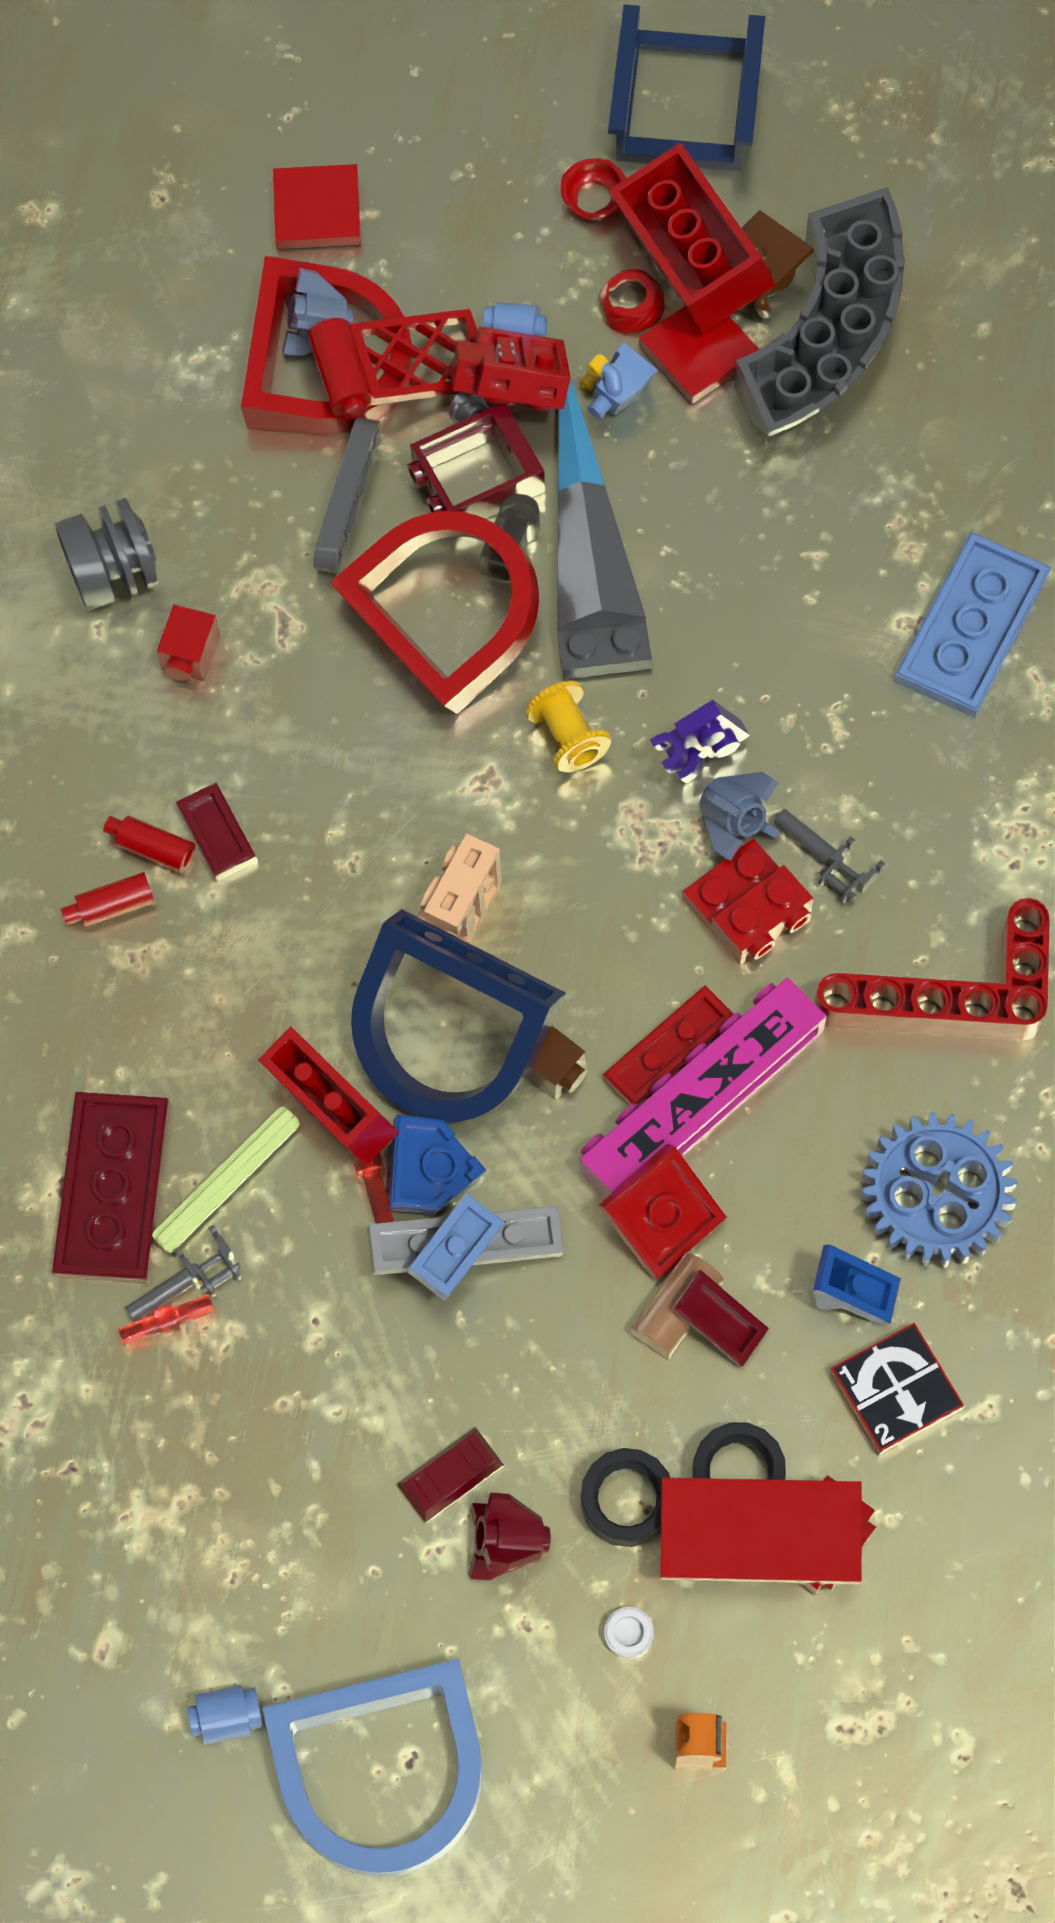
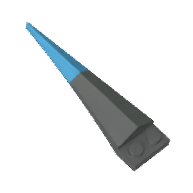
(597, 597)

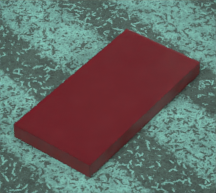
(111, 1187)

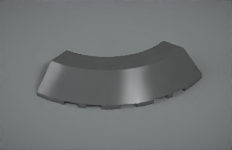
(843, 322)

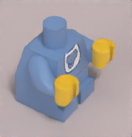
(622, 380)

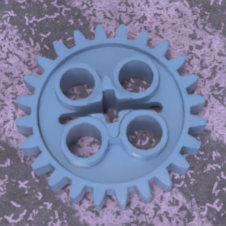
(920, 1226)

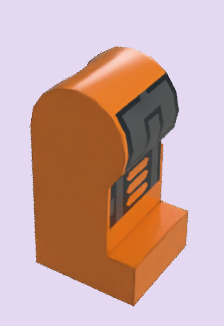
(700, 1742)

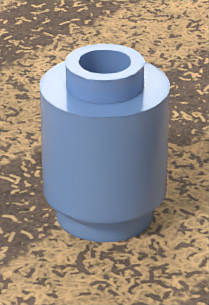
(516, 318)
(225, 1714)

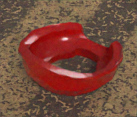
(590, 172)
(638, 318)

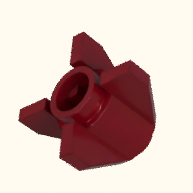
(506, 1537)

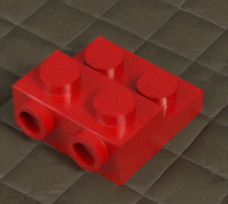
(749, 902)

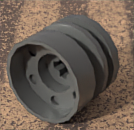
(107, 554)

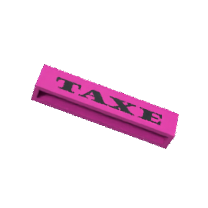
(708, 1087)

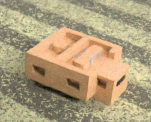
(465, 890)

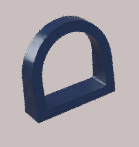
(474, 967)

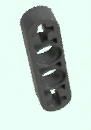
(346, 495)

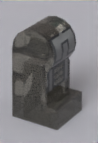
(520, 519)

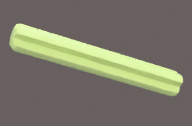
(225, 1179)

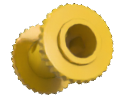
(560, 712)

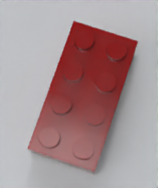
(692, 238)

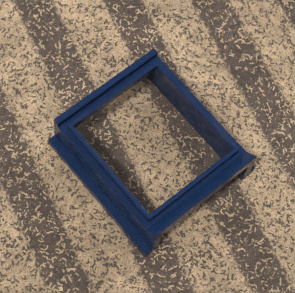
(704, 154)

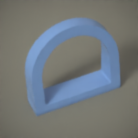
(363, 1698)

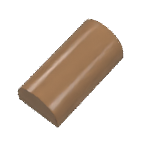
(658, 1323)

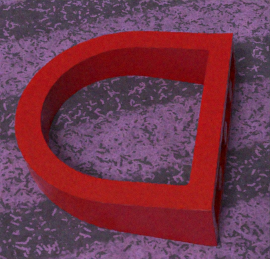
(295, 414)
(384, 556)

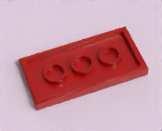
(761, 1530)

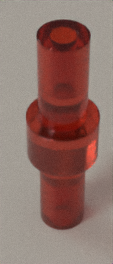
(166, 1320)

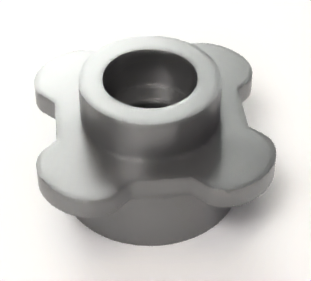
(466, 405)

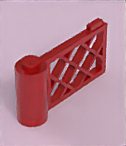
(347, 361)

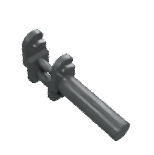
(829, 856)
(185, 1279)

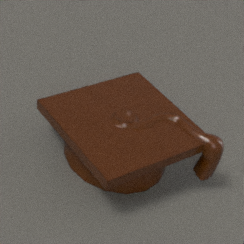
(780, 251)

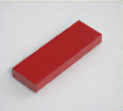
(667, 1046)

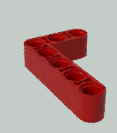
(954, 995)

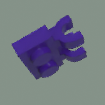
(703, 733)

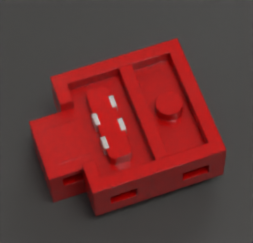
(512, 369)

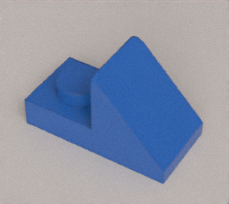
(855, 1286)

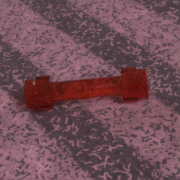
(375, 1187)

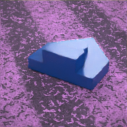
(427, 1166)

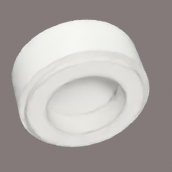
(628, 1633)

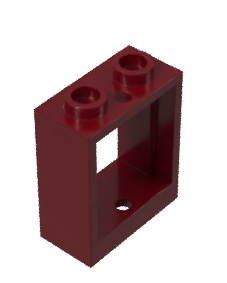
(464, 436)

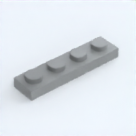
(524, 1236)

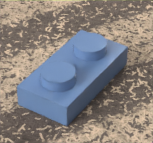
(455, 1247)

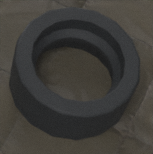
(739, 1433)
(601, 1469)

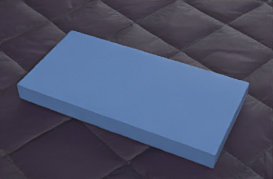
(972, 624)

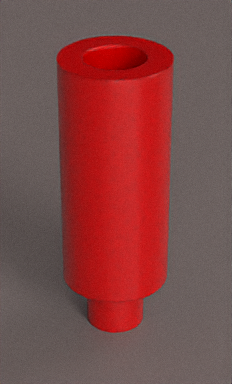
(151, 842)
(109, 901)

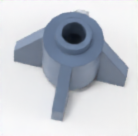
(317, 303)
(735, 809)

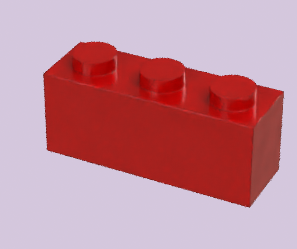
(328, 1096)

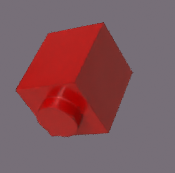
(188, 643)

